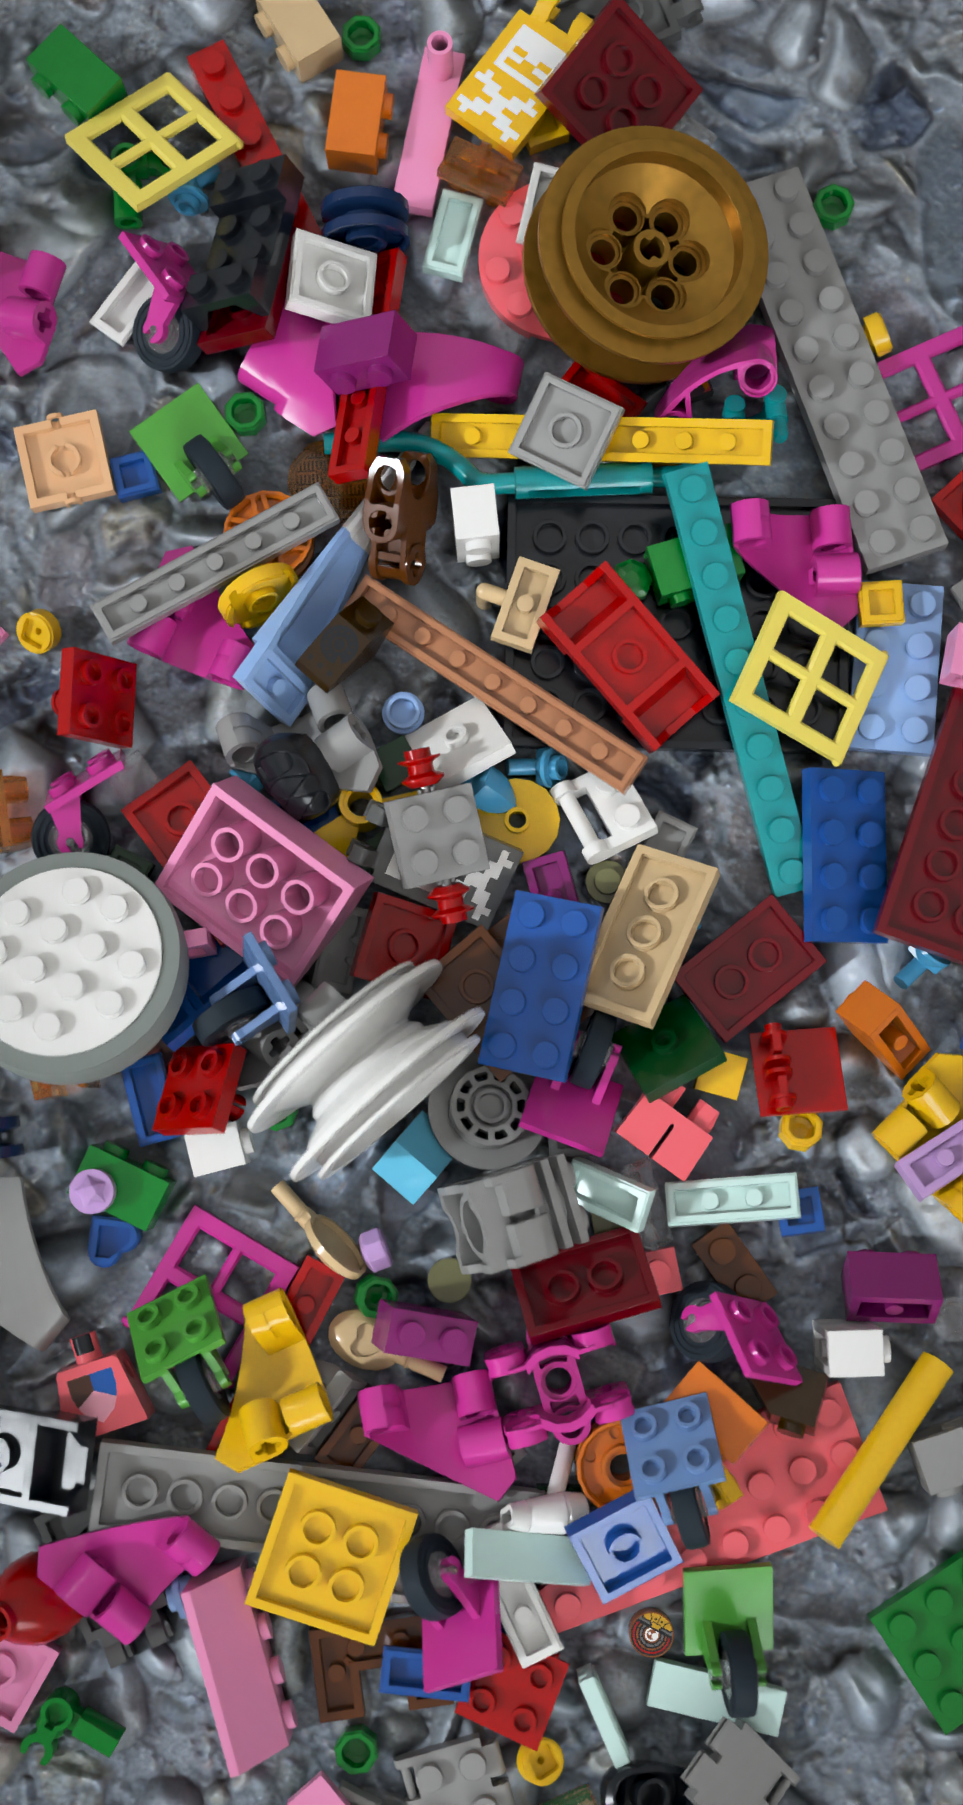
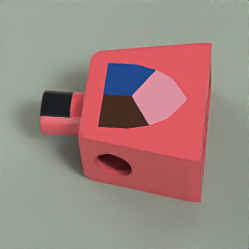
(103, 1386)

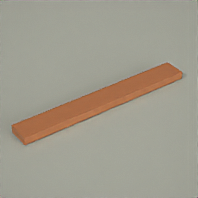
(505, 689)

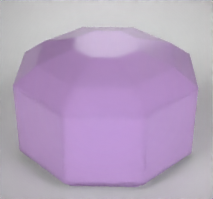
(375, 1249)

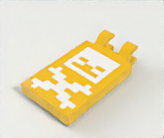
(499, 92)

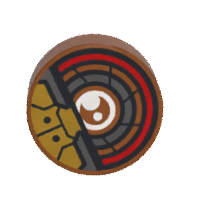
(651, 1632)

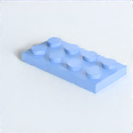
(905, 699)

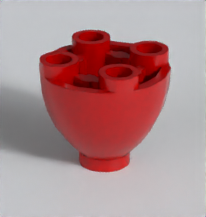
(30, 1608)

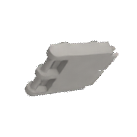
(738, 1770)
(456, 1773)

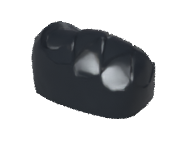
(296, 775)
(644, 1784)

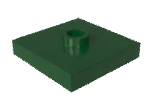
(671, 1052)

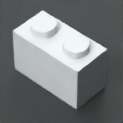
(475, 524)
(850, 1348)

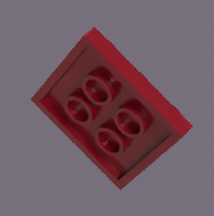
(617, 78)

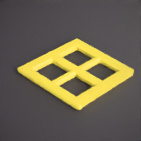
(127, 112)
(810, 677)

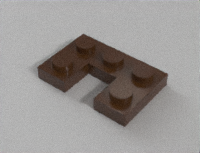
(340, 1660)

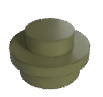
(604, 880)

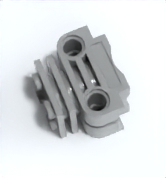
(515, 1215)

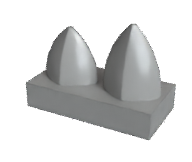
(342, 1392)

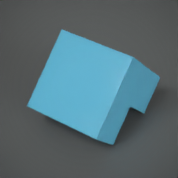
(413, 1160)

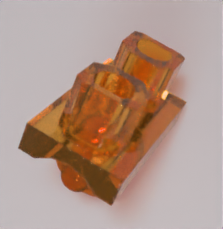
(480, 171)
(13, 830)

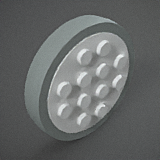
(85, 967)

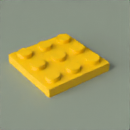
(331, 1557)

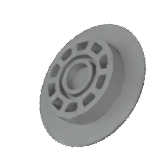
(488, 1109)

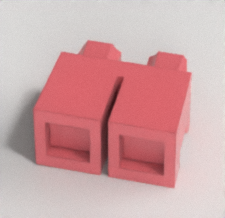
(684, 1140)

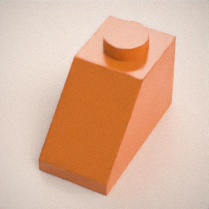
(883, 1028)

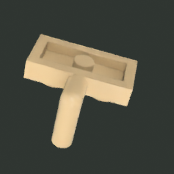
(520, 603)

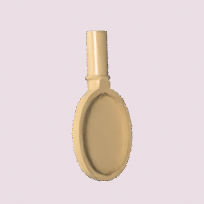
(326, 1237)
(351, 1339)

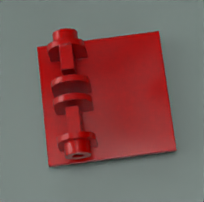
(797, 1071)
(518, 1699)

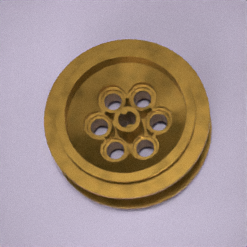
(712, 233)

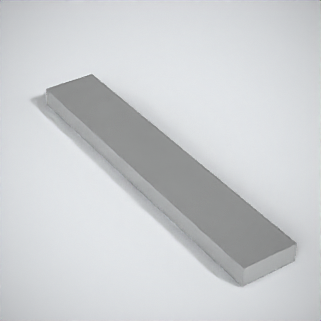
(215, 563)

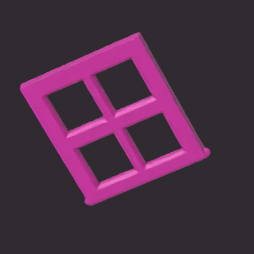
(939, 397)
(242, 1244)

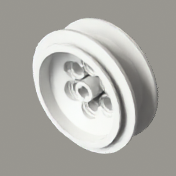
(364, 1068)

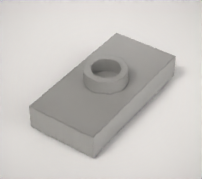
(337, 957)

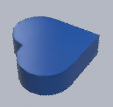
(110, 1239)

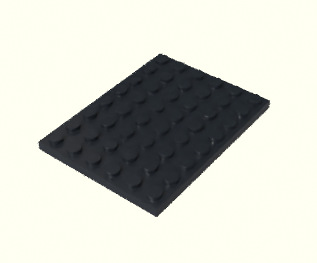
(585, 532)

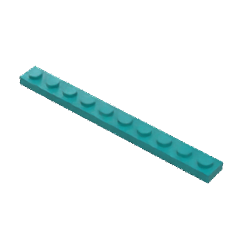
(729, 646)

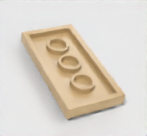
(648, 934)

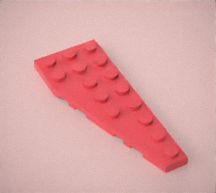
(783, 1491)

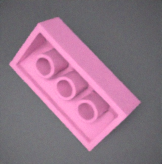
(238, 1665)

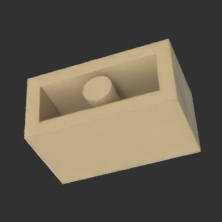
(303, 35)

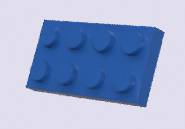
(843, 854)
(541, 986)

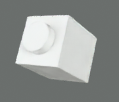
(220, 1151)

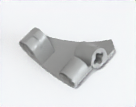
(274, 1044)
(26, 1293)

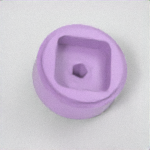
(92, 1191)

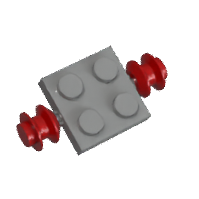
(436, 835)

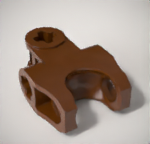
(400, 517)

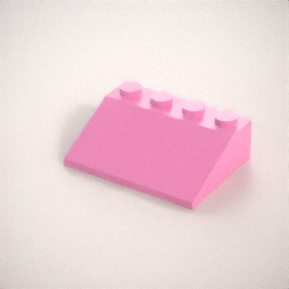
(261, 873)

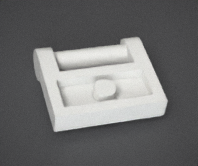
(622, 815)

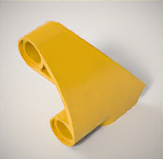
(929, 1107)
(276, 1386)

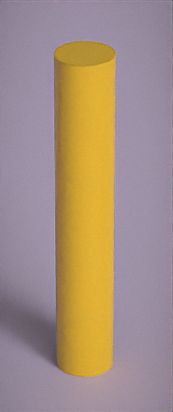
(881, 1449)

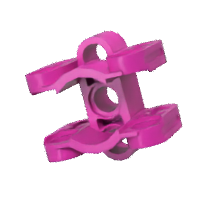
(531, 1424)

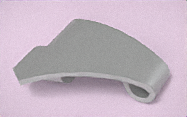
(330, 725)

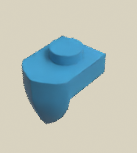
(492, 791)

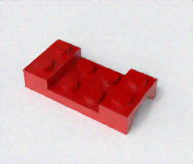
(628, 657)

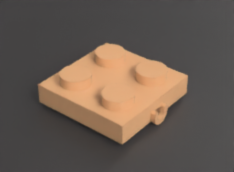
(64, 461)

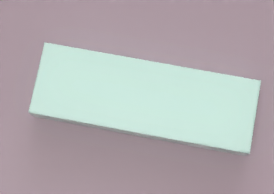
(732, 1200)
(522, 1558)
(687, 1691)

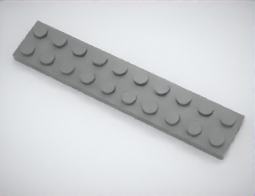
(840, 384)
(236, 1508)

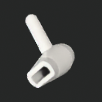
(550, 1511)

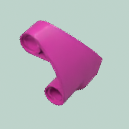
(27, 307)
(748, 354)
(448, 374)
(286, 376)
(802, 554)
(196, 638)
(445, 1428)
(124, 1569)

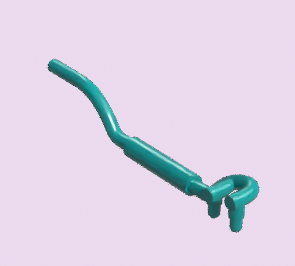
(609, 479)

